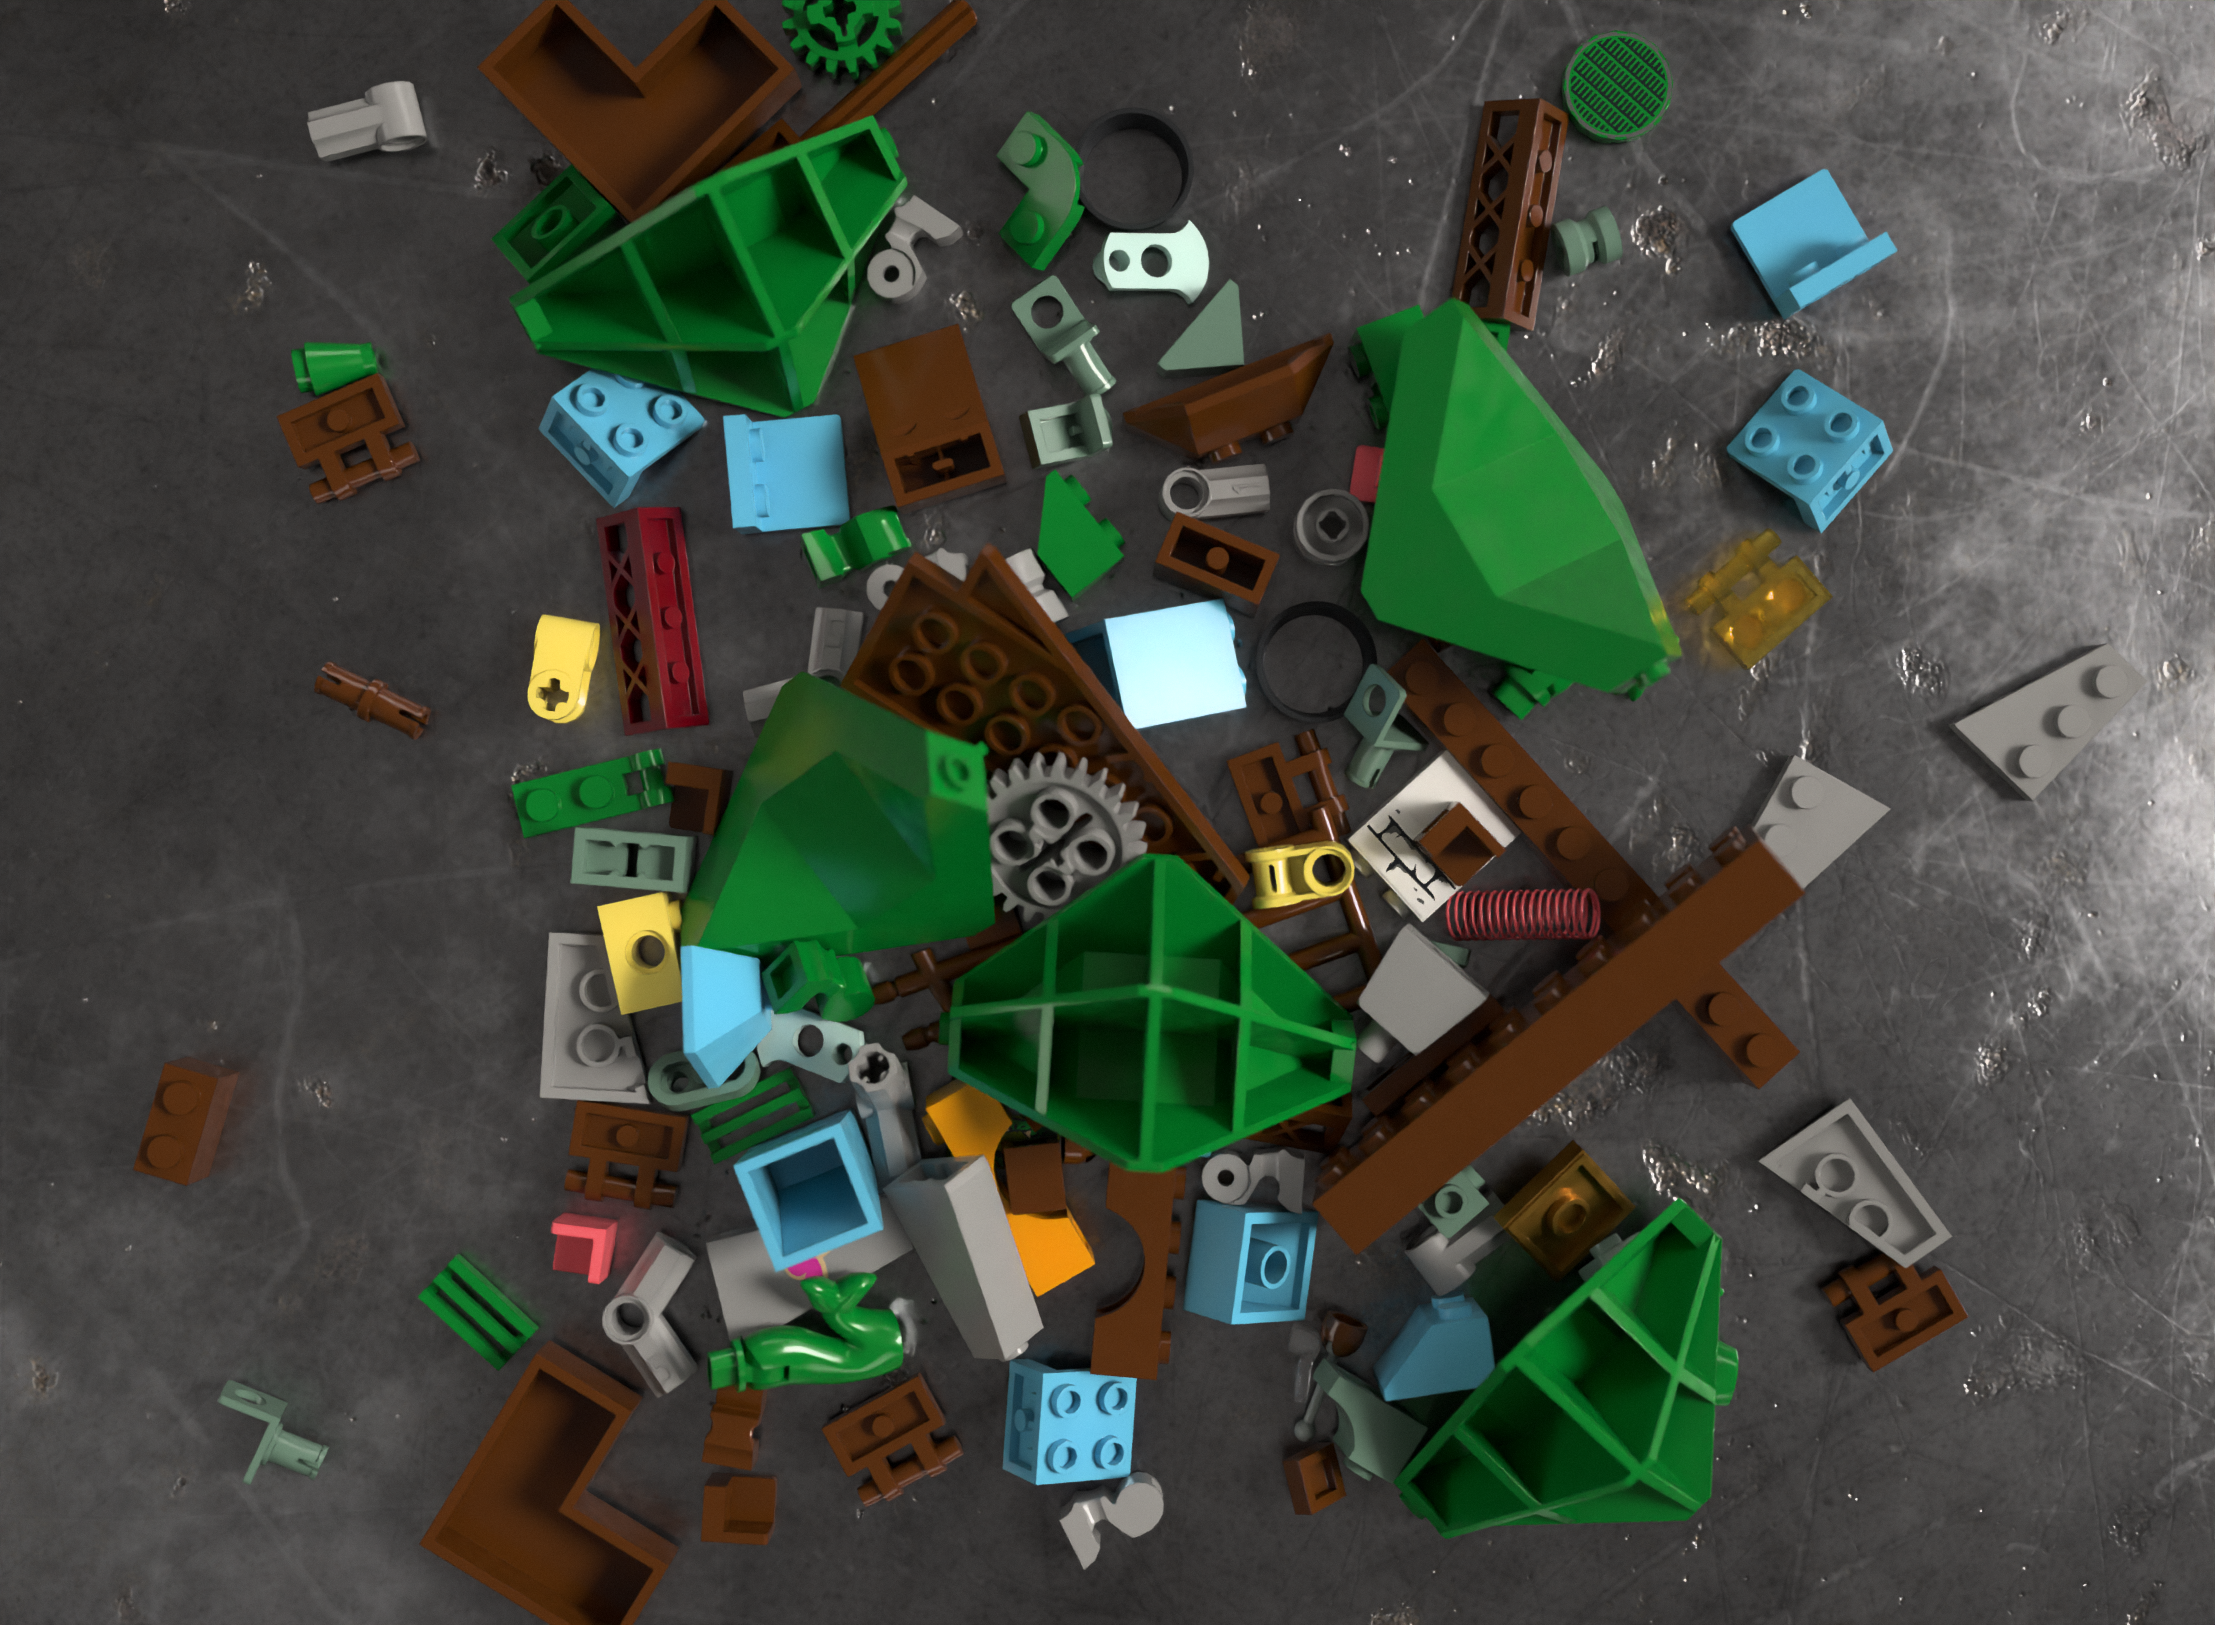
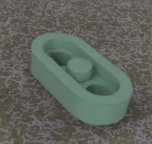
(696, 1094)

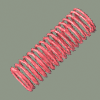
(1563, 915)

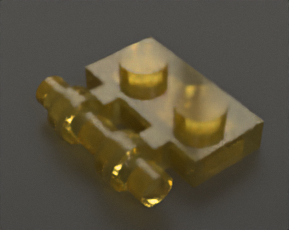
(1769, 611)

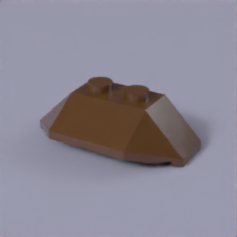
(1235, 406)

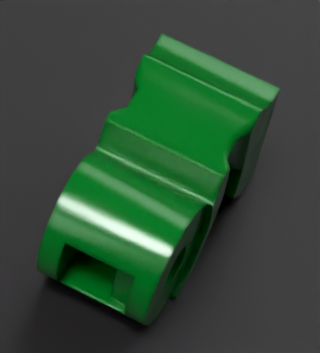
(856, 546)
(810, 971)

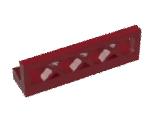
(659, 618)

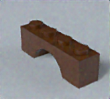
(1129, 1330)

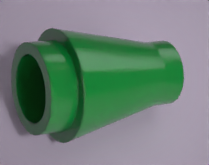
(332, 365)

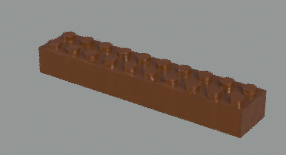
(1554, 1036)

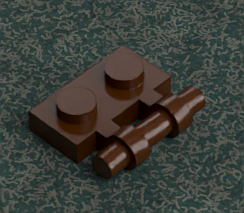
(340, 423)
(1270, 794)
(631, 1137)
(1899, 1319)
(884, 1425)

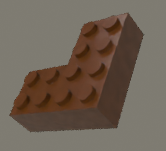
(647, 127)
(524, 1506)

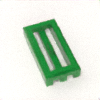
(711, 1135)
(463, 1326)

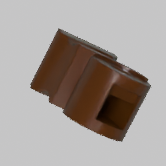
(732, 1428)

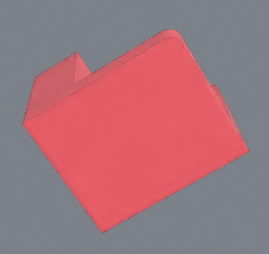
(584, 1245)

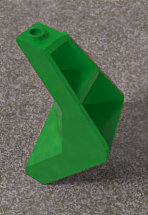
(732, 280)
(1503, 523)
(845, 835)
(1149, 1022)
(1595, 1407)

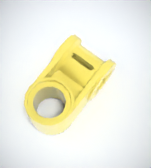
(564, 657)
(1295, 873)

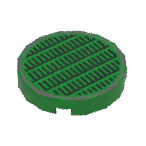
(1616, 87)

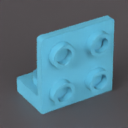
(1807, 243)
(617, 428)
(1812, 447)
(786, 473)
(1067, 1424)

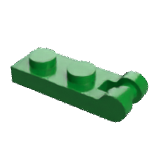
(590, 794)

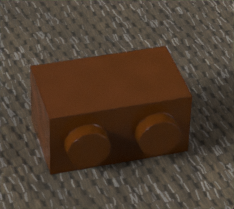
(1215, 564)
(186, 1120)

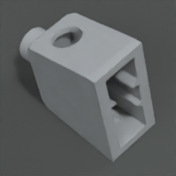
(1415, 996)

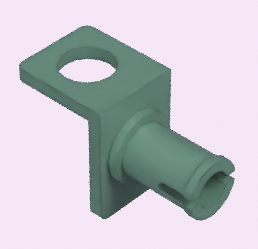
(1067, 339)
(1381, 730)
(277, 1444)

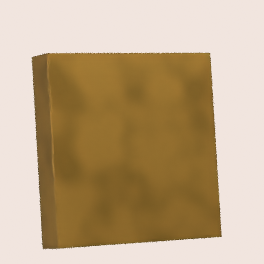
(1564, 1211)

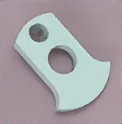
(1185, 255)
(782, 1044)

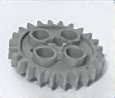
(1020, 805)

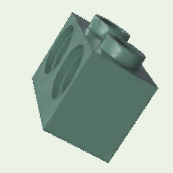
(633, 859)

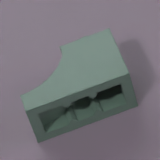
(1371, 1432)

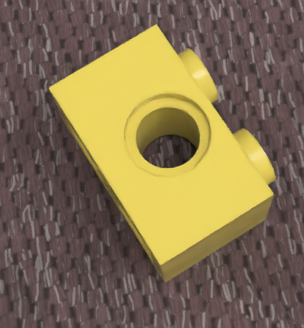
(623, 928)

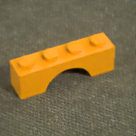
(973, 1124)

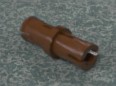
(372, 700)

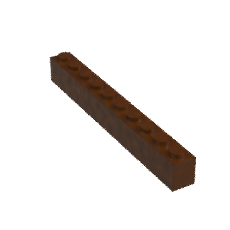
(1577, 852)

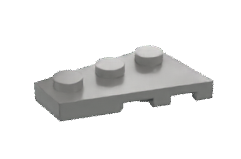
(2049, 721)
(1813, 818)
(586, 1040)
(1859, 1182)

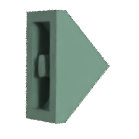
(1211, 341)

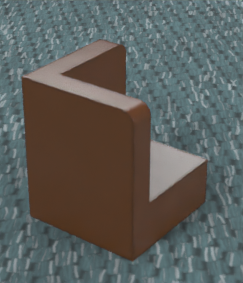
(699, 796)
(1458, 843)
(1034, 1175)
(739, 1508)

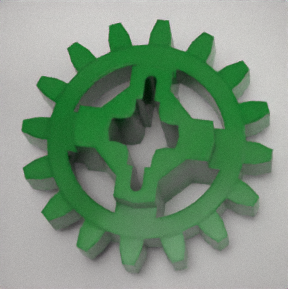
(820, 22)

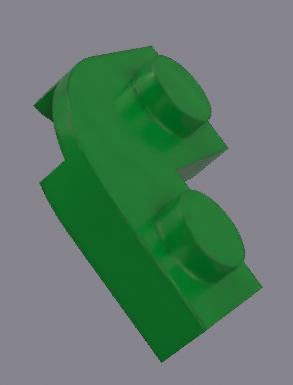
(1053, 179)

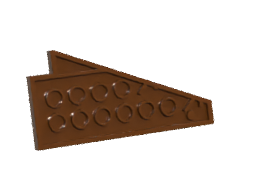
(997, 670)

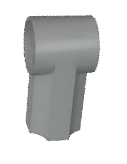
(382, 120)
(1220, 492)
(1451, 1261)

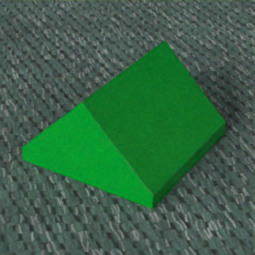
(557, 226)

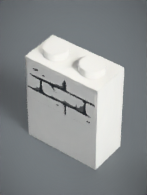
(1385, 843)

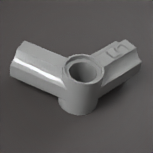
(832, 651)
(887, 1102)
(650, 1286)

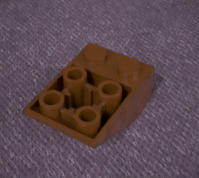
(929, 419)

